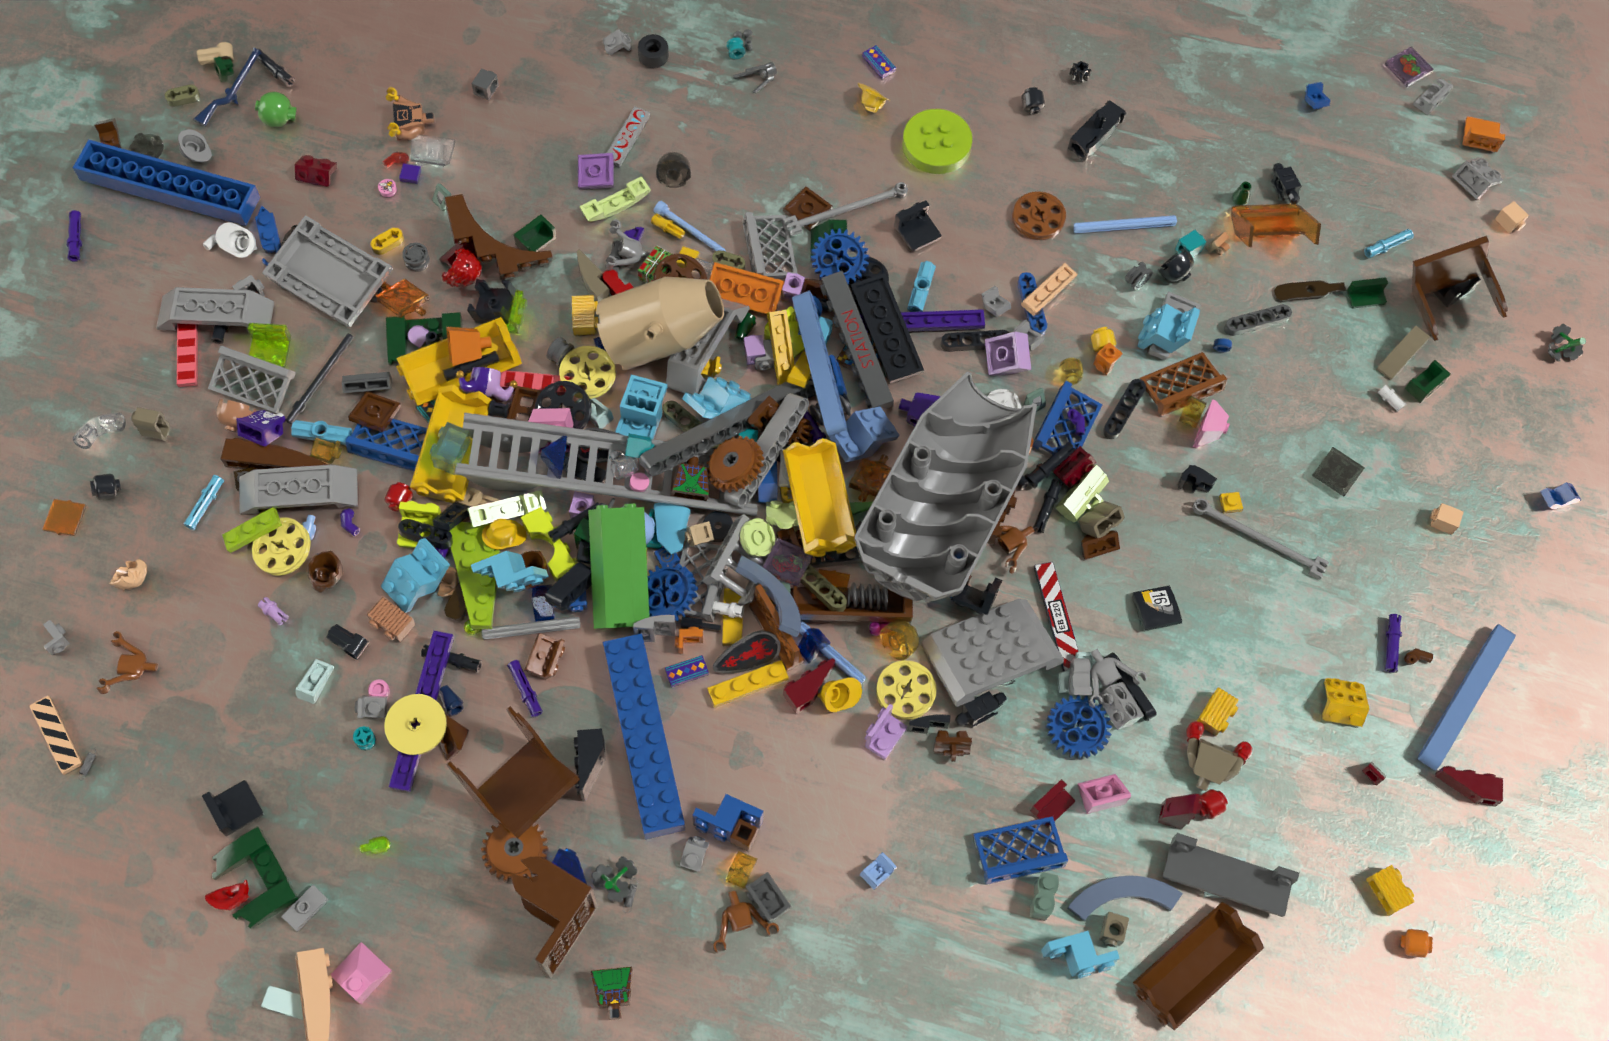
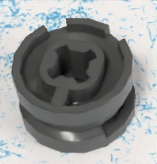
(416, 257)
(1138, 276)
(559, 350)

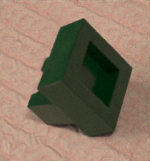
(223, 68)

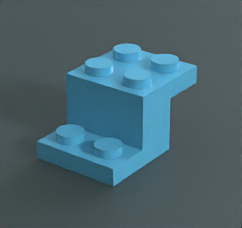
(1168, 328)
(716, 397)
(641, 407)
(510, 571)
(415, 575)
(1080, 954)

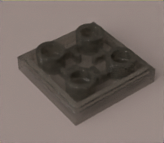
(1338, 471)

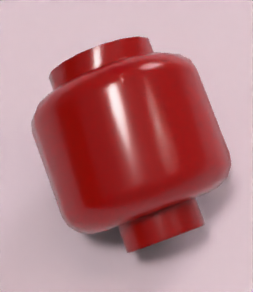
(398, 493)
(1213, 804)

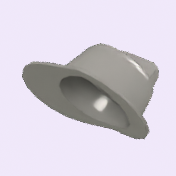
(194, 146)

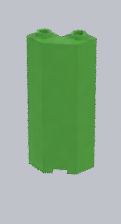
(618, 566)

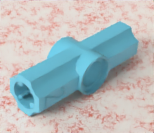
(924, 280)
(311, 430)

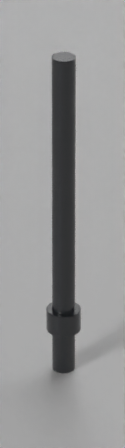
(299, 406)

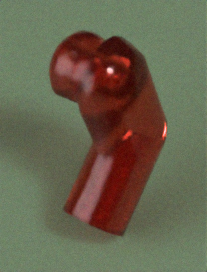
(396, 158)

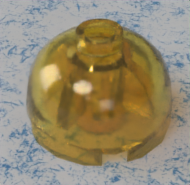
(900, 639)

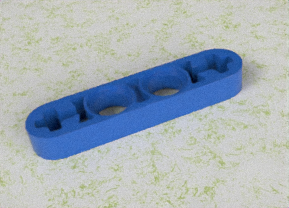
(1023, 291)

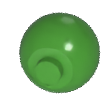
(275, 109)

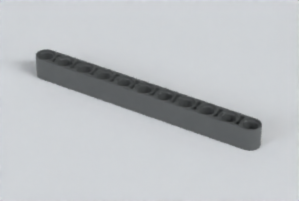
(715, 430)

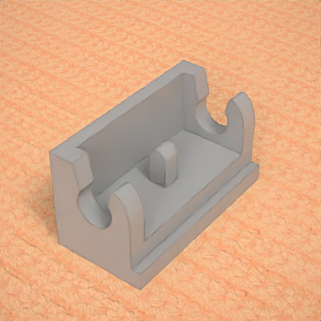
(1433, 96)

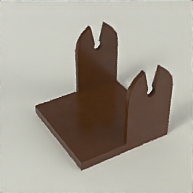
(1451, 268)
(523, 785)
(558, 902)

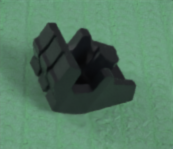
(1198, 478)

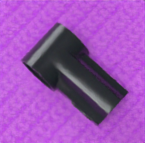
(351, 643)

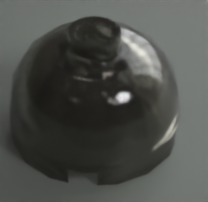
(673, 170)

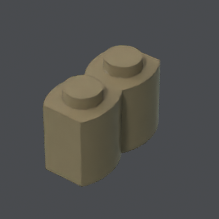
(151, 423)
(1101, 519)

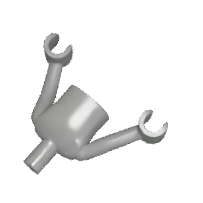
(628, 248)
(1107, 673)

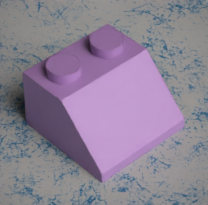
(1008, 354)

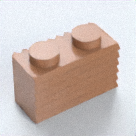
(390, 619)

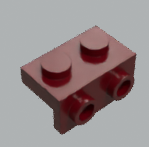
(314, 170)
(1075, 467)

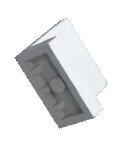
(1477, 176)

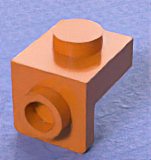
(1106, 358)
(688, 635)

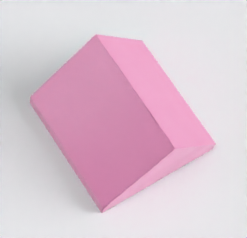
(1103, 793)

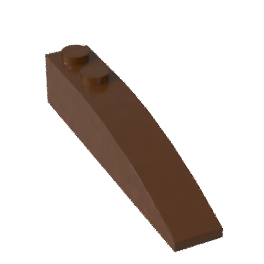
(247, 454)

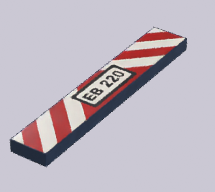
(1056, 612)

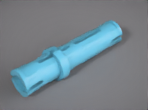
(1383, 246)
(204, 501)

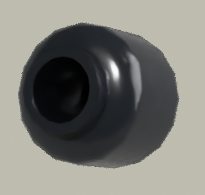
(1033, 100)
(105, 486)

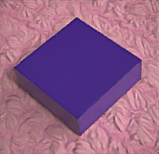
(410, 173)

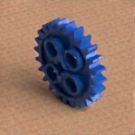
(848, 244)
(682, 589)
(1084, 743)

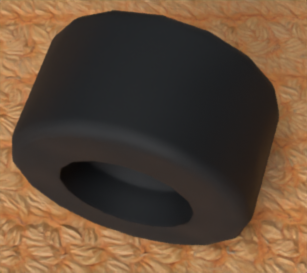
(655, 59)

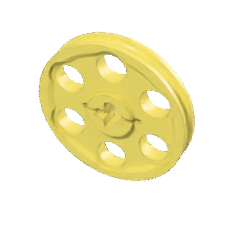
(594, 368)
(279, 554)
(915, 688)

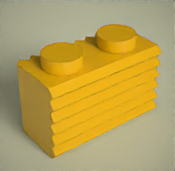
(583, 315)
(1217, 711)
(1391, 890)

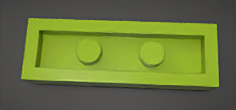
(251, 530)

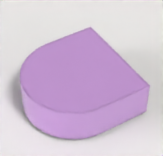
(417, 335)

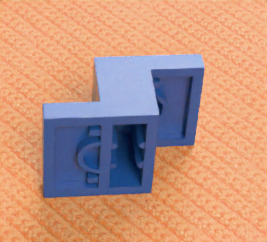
(726, 818)

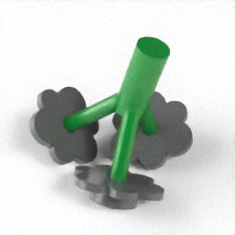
(1571, 350)
(617, 889)

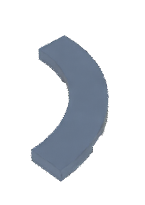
(788, 611)
(1124, 887)

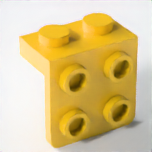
(1345, 702)

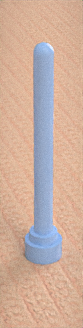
(662, 209)

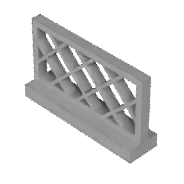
(754, 245)
(251, 363)
(713, 590)

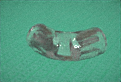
(97, 427)

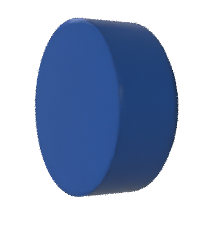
(1222, 345)

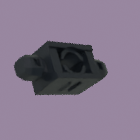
(1286, 183)
(980, 709)

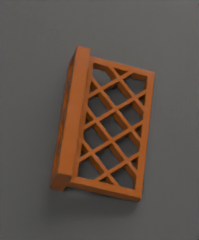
(1178, 399)
(769, 621)

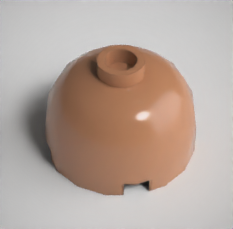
(229, 411)

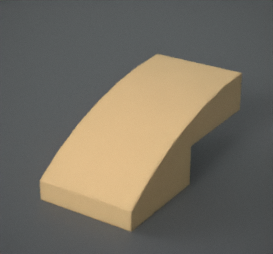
(475, 498)

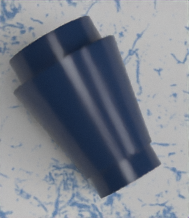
(451, 701)

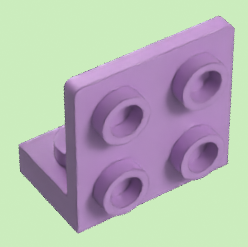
(885, 733)

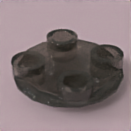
(147, 144)

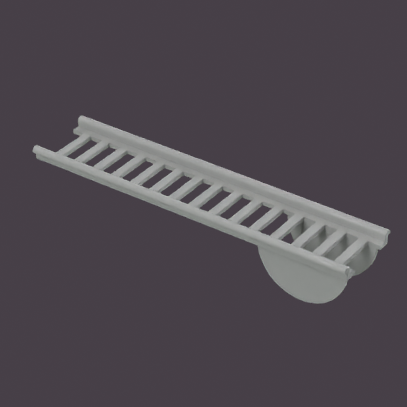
(525, 436)

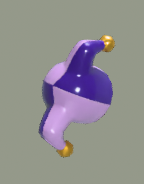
(486, 381)

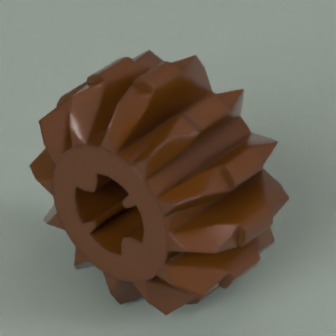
(803, 432)

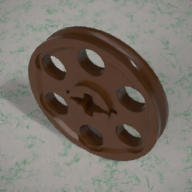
(675, 271)

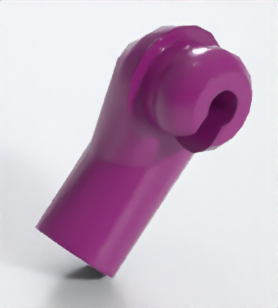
(876, 627)

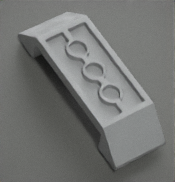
(213, 308)
(686, 366)
(298, 487)

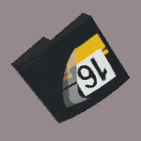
(1157, 607)

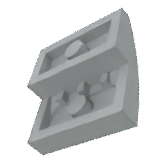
(654, 626)

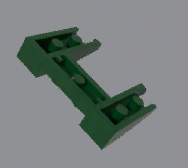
(398, 329)
(279, 891)

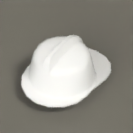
(235, 240)

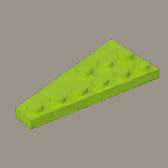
(477, 590)

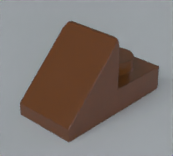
(108, 132)

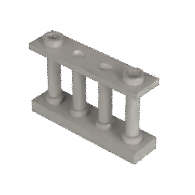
(724, 559)

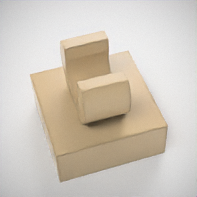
(1219, 244)

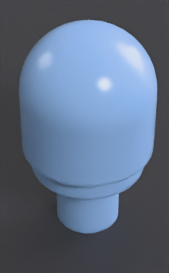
(310, 527)

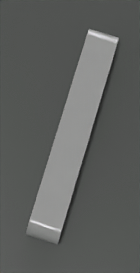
(771, 443)

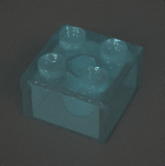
(450, 447)

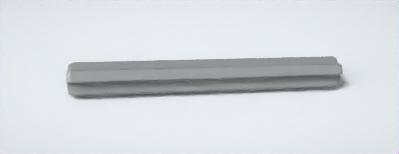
(531, 628)

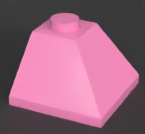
(1212, 425)
(360, 973)

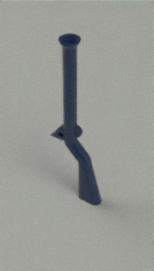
(206, 114)

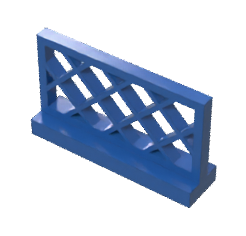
(1055, 413)
(385, 452)
(1029, 865)

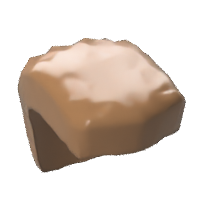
(448, 583)

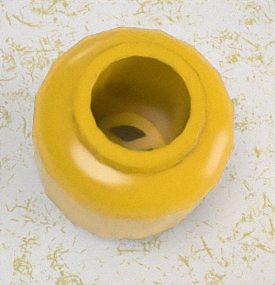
(1102, 337)

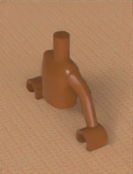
(1014, 540)
(129, 666)
(740, 919)

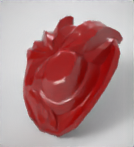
(228, 897)

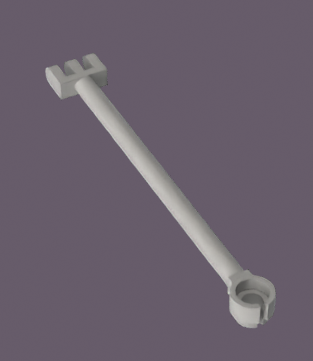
(795, 225)
(1316, 567)

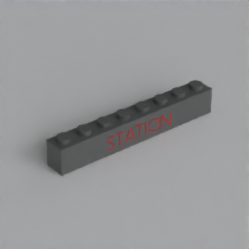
(857, 341)

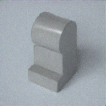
(1079, 677)

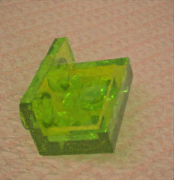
(516, 315)

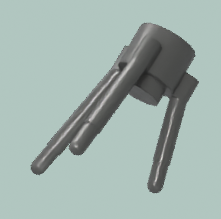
(766, 71)

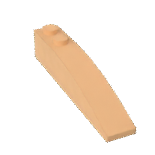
(314, 992)

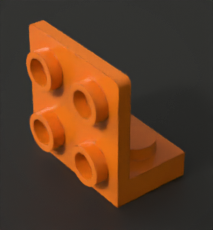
(1482, 134)

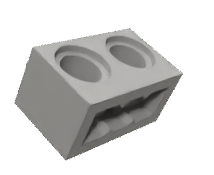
(1120, 705)

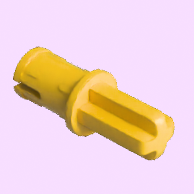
(667, 226)

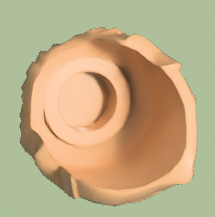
(130, 576)

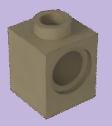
(1117, 921)

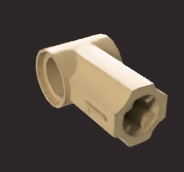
(223, 49)

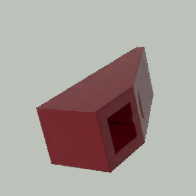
(804, 691)
(1478, 788)
(1179, 810)

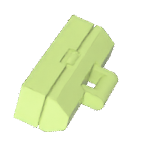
(1080, 494)

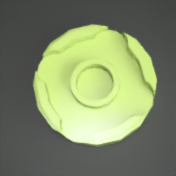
(757, 537)

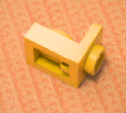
(712, 368)

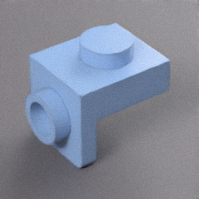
(878, 871)

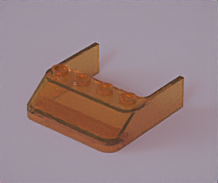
(1274, 221)

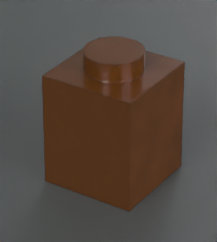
(744, 835)

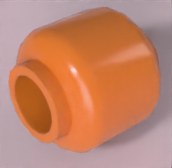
(1417, 943)

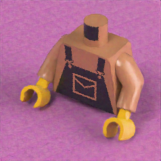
(408, 117)

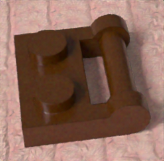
(767, 410)

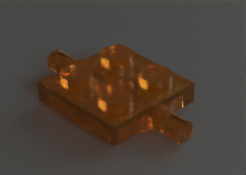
(403, 298)
(870, 477)

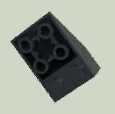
(591, 757)

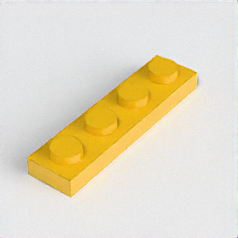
(781, 344)
(748, 683)

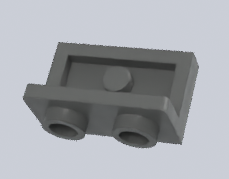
(768, 897)

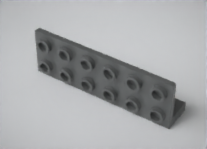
(1228, 876)

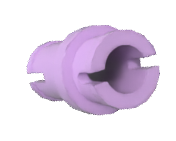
(270, 608)

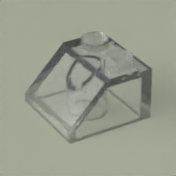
(432, 151)

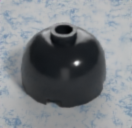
(1178, 266)

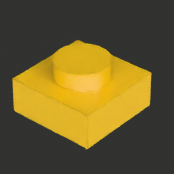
(1231, 502)

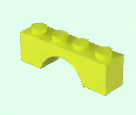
(537, 525)

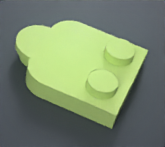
(781, 514)

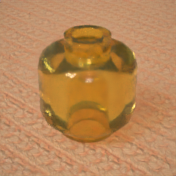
(1071, 370)

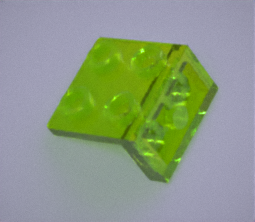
(270, 342)

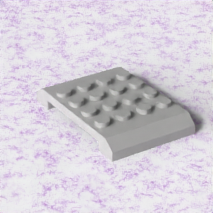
(327, 271)
(990, 650)

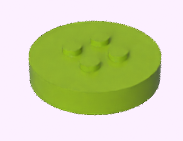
(937, 141)

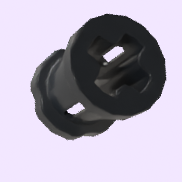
(499, 409)

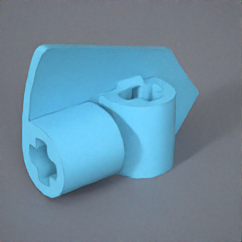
(671, 525)

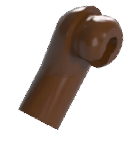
(1416, 655)

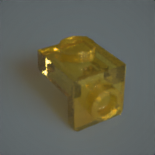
(1192, 412)
(325, 450)
(741, 869)

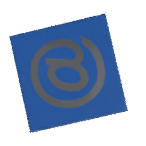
(664, 557)

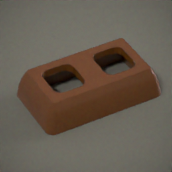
(516, 408)

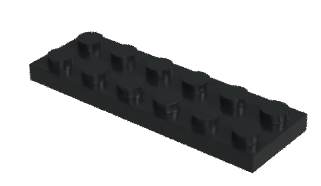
(887, 328)

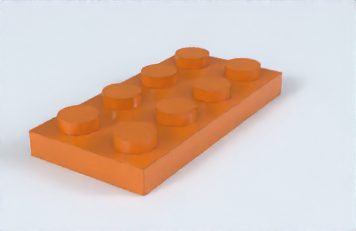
(747, 288)

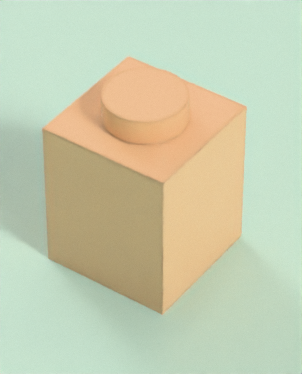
(1512, 217)
(1446, 518)

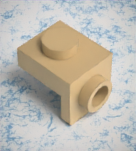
(699, 533)

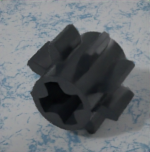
(1080, 71)

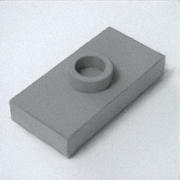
(305, 908)

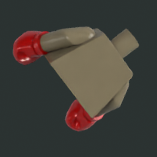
(1213, 761)

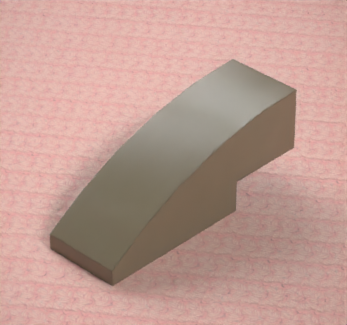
(592, 277)
(1403, 352)

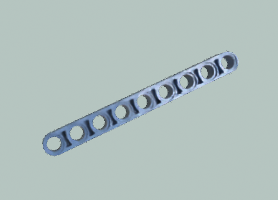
(819, 363)
(1466, 697)

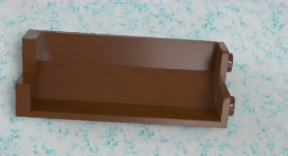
(898, 608)
(1197, 966)

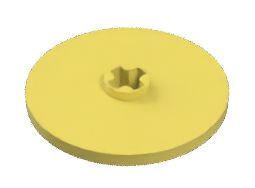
(424, 737)

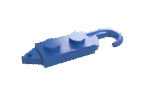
(268, 232)

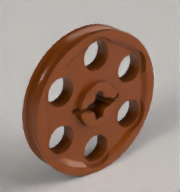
(1043, 210)

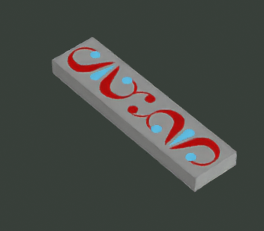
(628, 135)

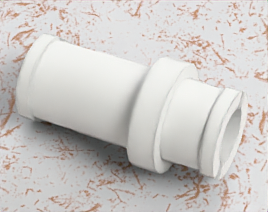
(1389, 396)
(732, 609)

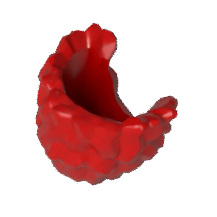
(459, 274)

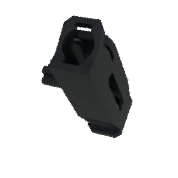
(1098, 127)

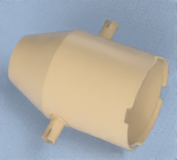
(657, 319)

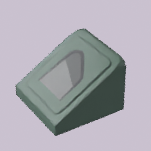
(439, 196)
(1036, 397)

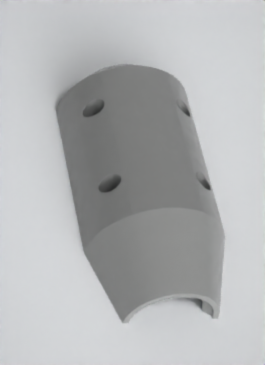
(945, 493)

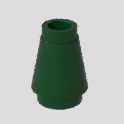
(1242, 194)
(745, 326)

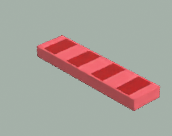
(187, 355)
(531, 380)

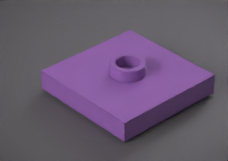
(596, 171)

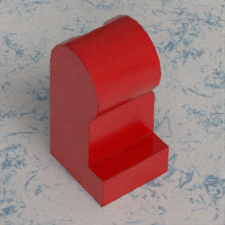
(613, 282)

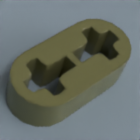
(182, 95)
(729, 259)

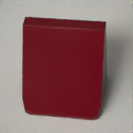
(1374, 773)

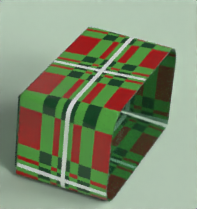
(647, 269)

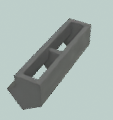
(366, 382)

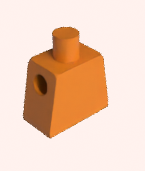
(465, 344)

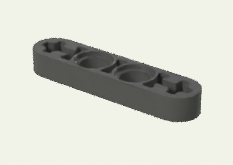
(1259, 323)

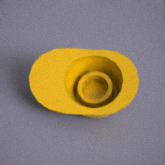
(871, 98)
(503, 534)
(840, 694)

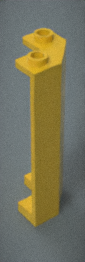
(424, 366)
(450, 408)
(820, 497)

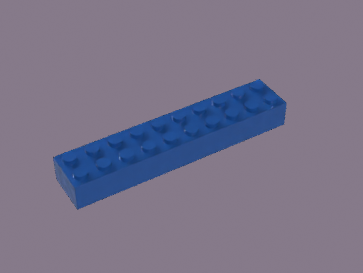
(166, 182)
(644, 737)

